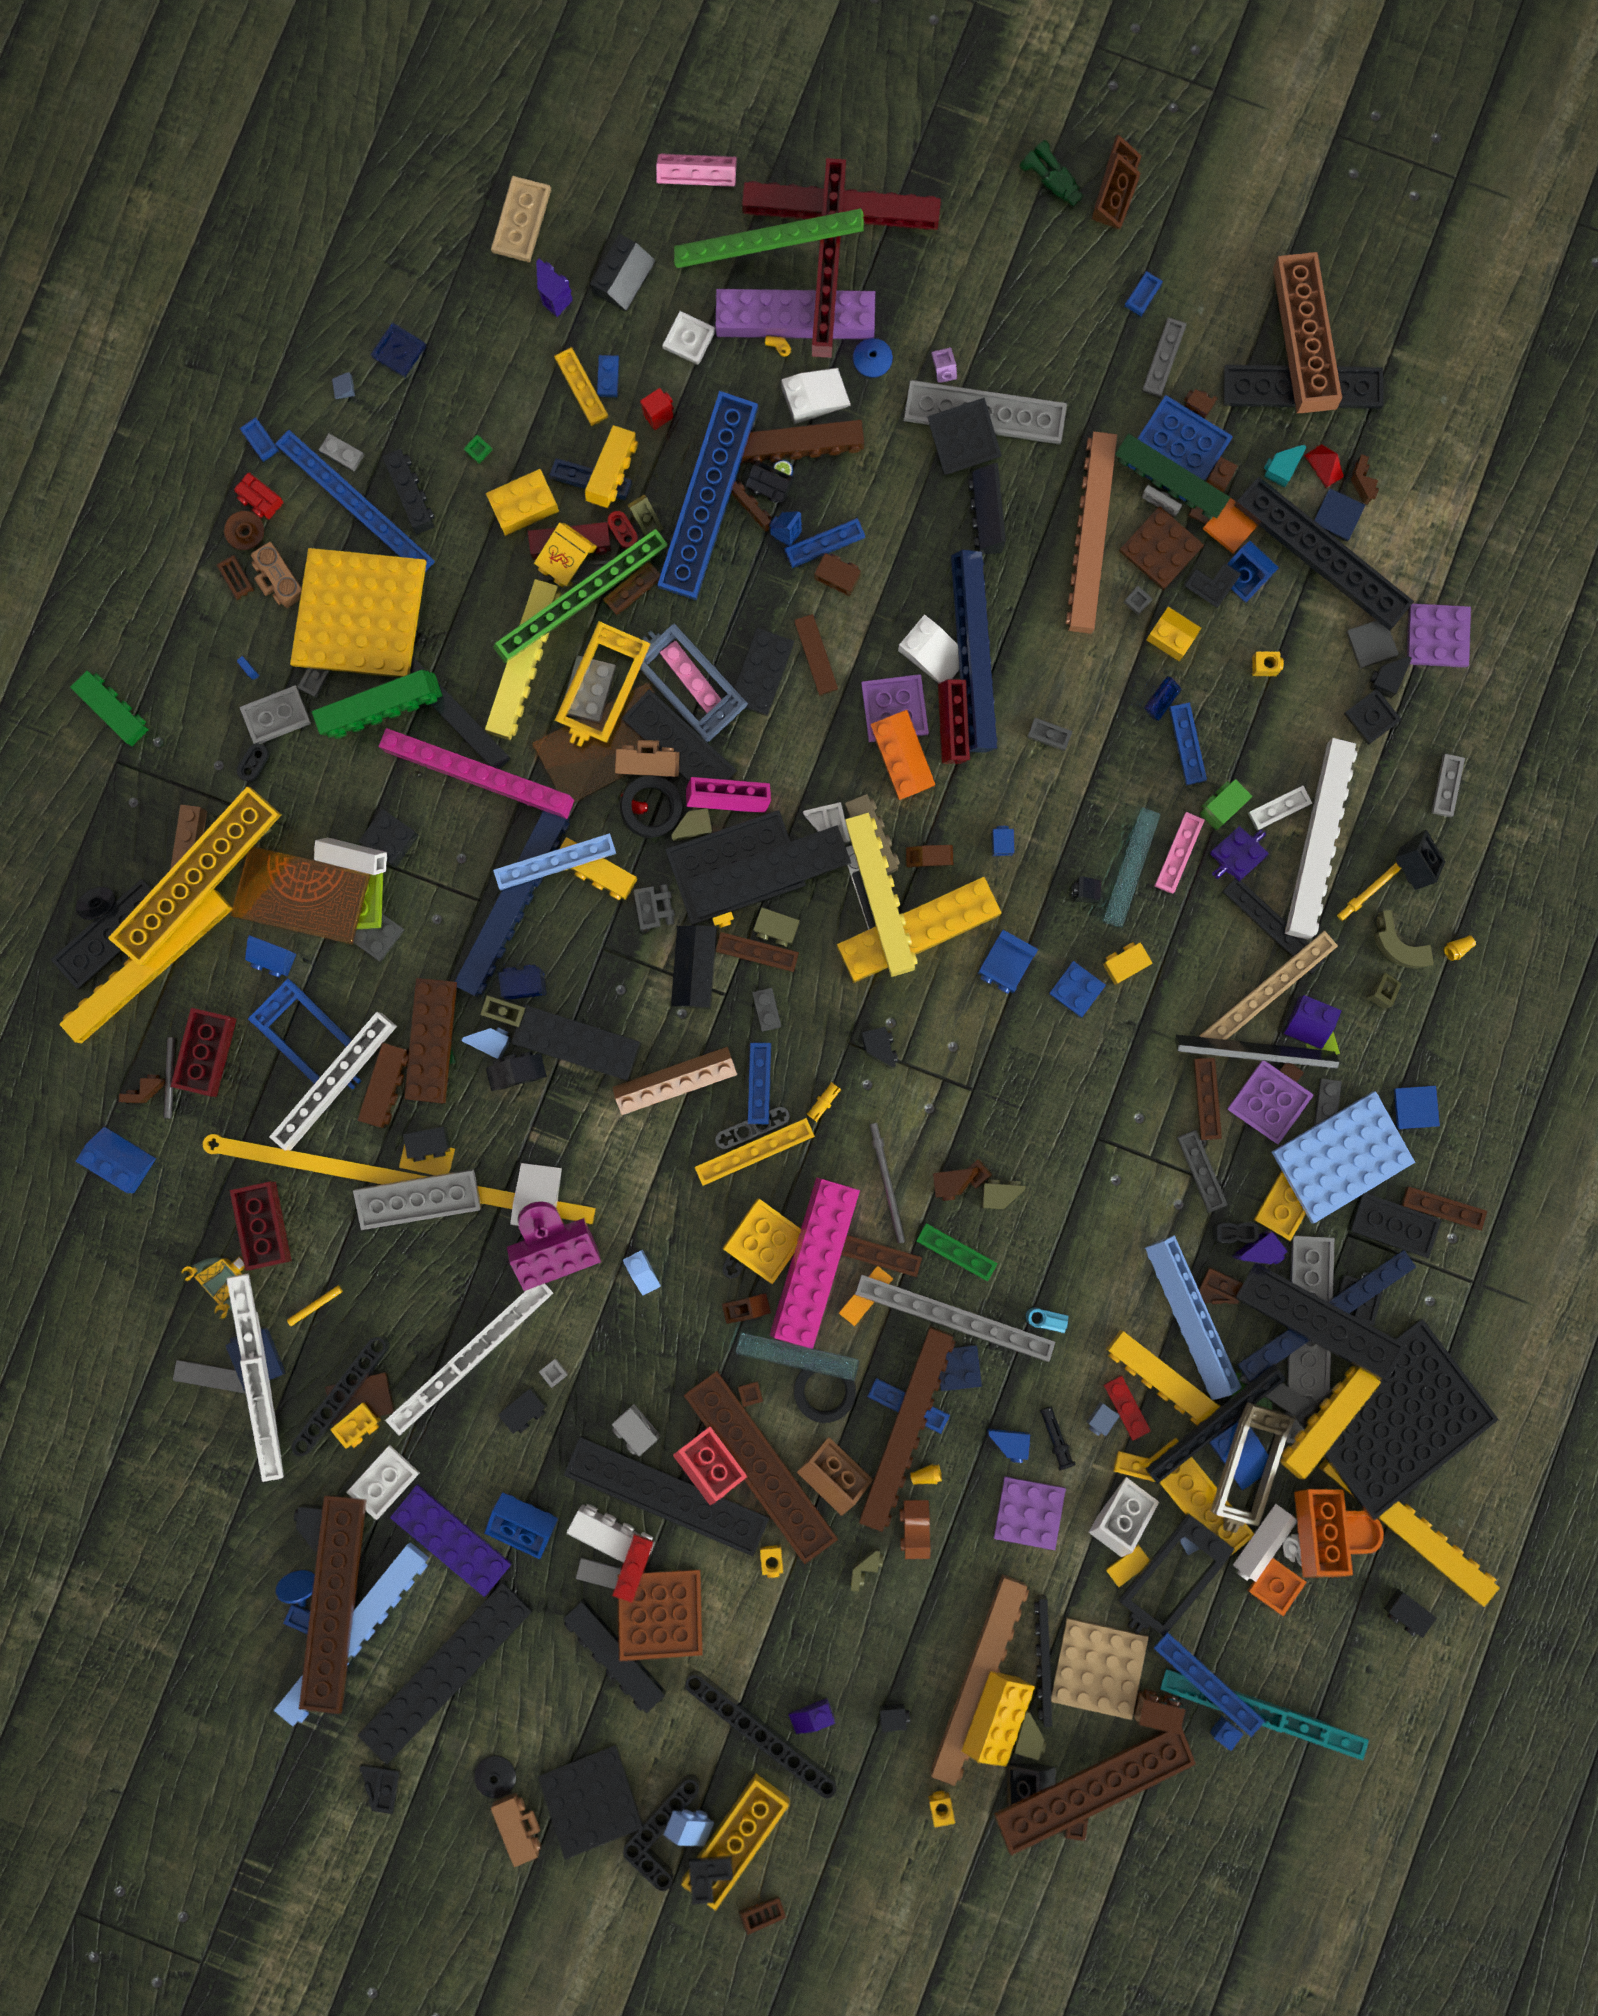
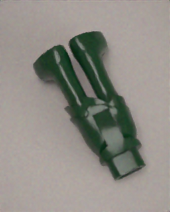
(1058, 180)

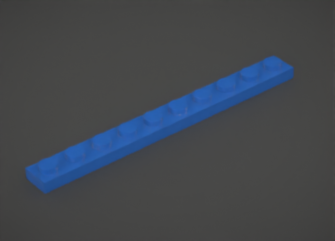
(351, 498)

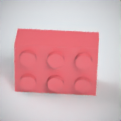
(710, 1466)

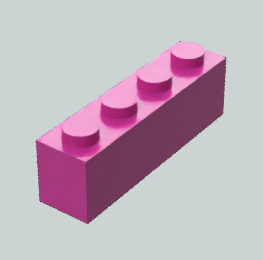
(728, 794)

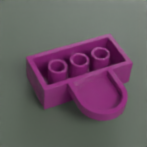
(550, 1246)

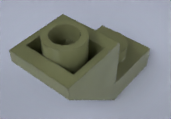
(868, 1563)

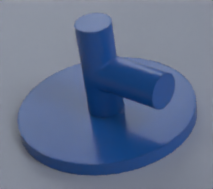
(296, 1587)

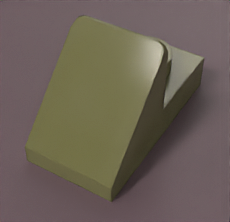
(644, 515)

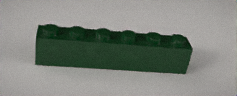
(1173, 476)

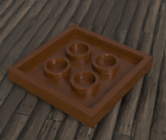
(1161, 548)

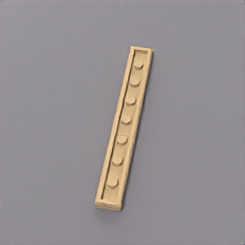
(1271, 988)

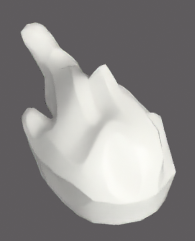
(1292, 1548)

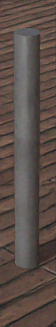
(170, 1059)

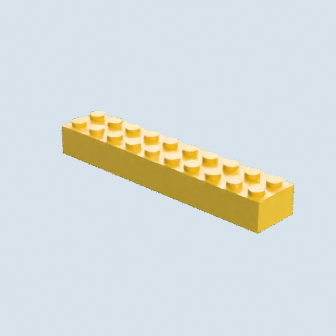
(194, 876)

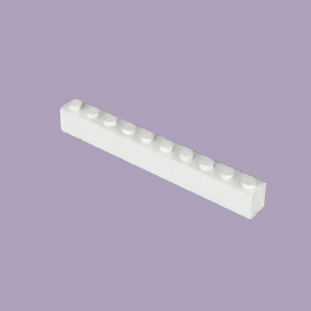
(1320, 839)

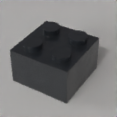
(390, 836)

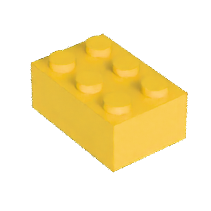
(522, 502)

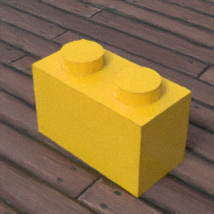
(1127, 963)

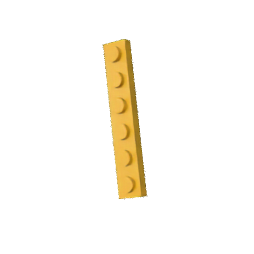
(754, 1151)

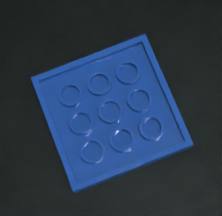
(1184, 438)

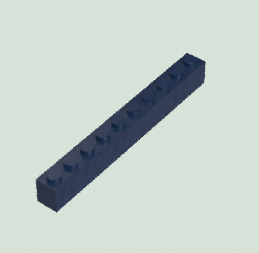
(974, 648)
(508, 909)

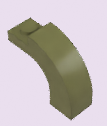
(1396, 950)

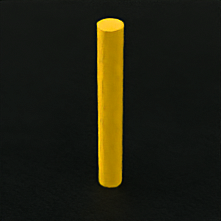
(314, 1305)

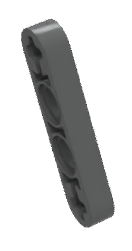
(753, 1130)

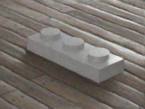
(1448, 785)

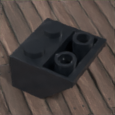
(878, 1046)

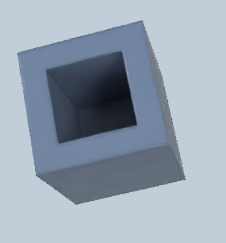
(1102, 1419)

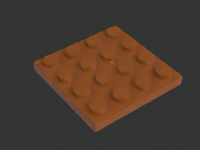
(662, 1617)

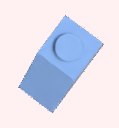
(490, 1041)
(641, 1272)

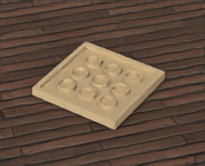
(1099, 1668)

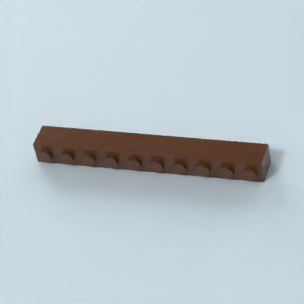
(906, 1429)

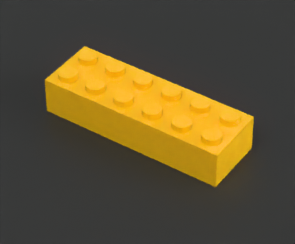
(743, 1832)

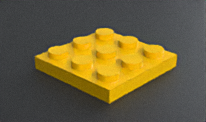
(764, 1241)

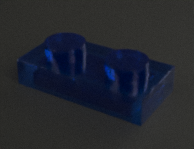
(1162, 698)

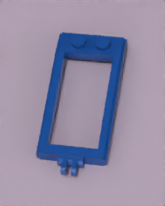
(275, 1006)

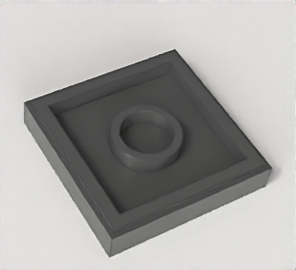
(1371, 644)

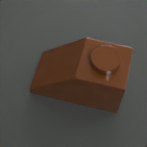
(952, 1182)
(746, 1308)

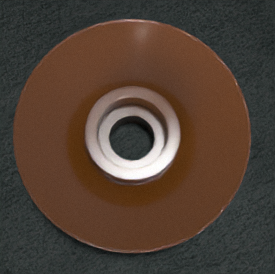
(238, 524)

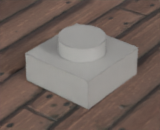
(553, 1373)

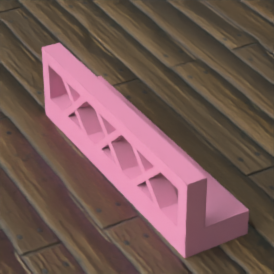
(696, 170)

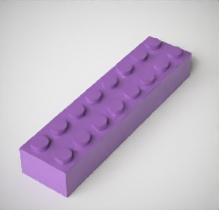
(791, 313)

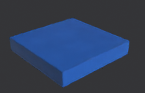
(1416, 1107)

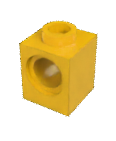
(1260, 669)
(771, 1551)
(945, 1817)

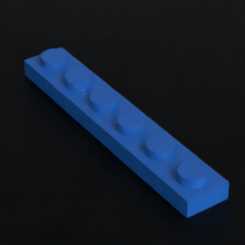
(1209, 1684)

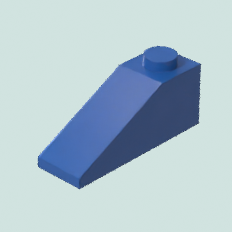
(786, 527)

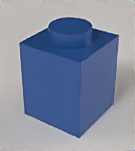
(1002, 841)
(1226, 1733)

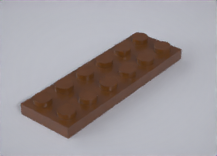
(430, 1040)

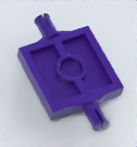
(1239, 853)

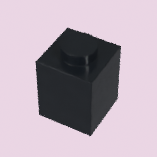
(894, 1717)

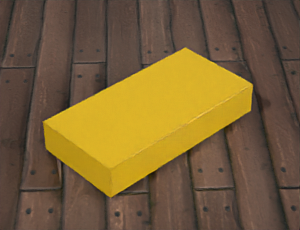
(1128, 1566)

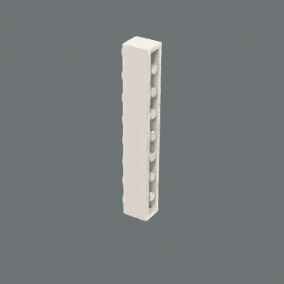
(333, 1081)

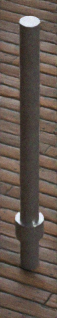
(878, 1144)

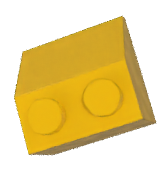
(1173, 634)

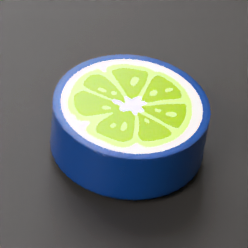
(784, 466)

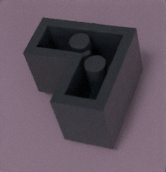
(515, 1070)

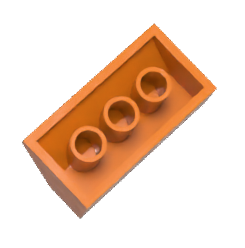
(902, 754)

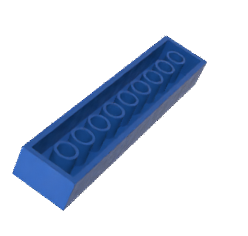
(708, 495)

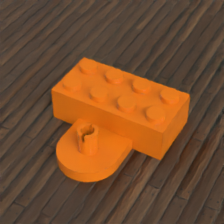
(1332, 1534)

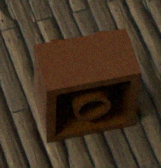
(1159, 1711)

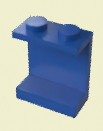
(1007, 962)

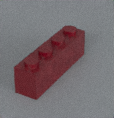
(596, 533)
(953, 721)

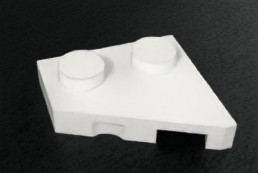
(827, 817)

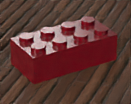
(203, 1052)
(260, 1225)

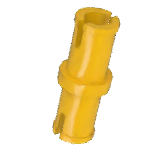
(823, 1102)

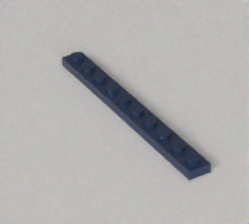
(1347, 1301)

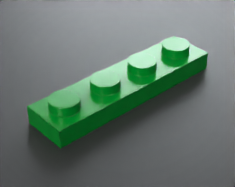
(956, 1252)

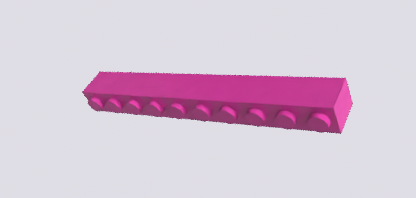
(476, 773)

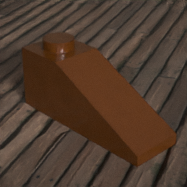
(1219, 479)

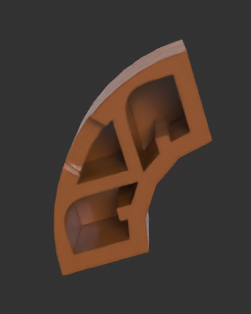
(916, 1529)

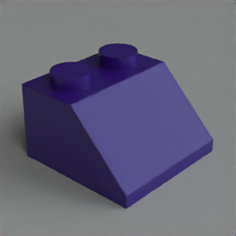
(1312, 1021)
(1265, 1250)

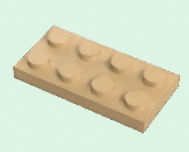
(521, 219)

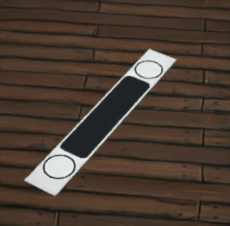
(860, 889)

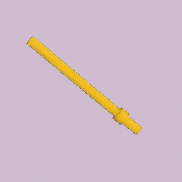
(1356, 903)

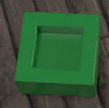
(477, 449)

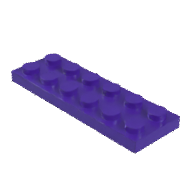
(451, 1540)

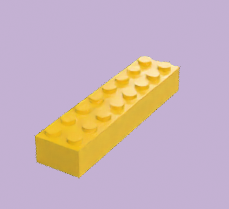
(926, 925)

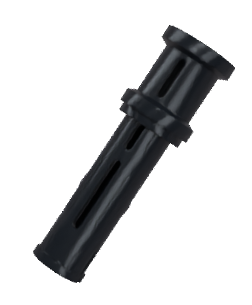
(1059, 1448)

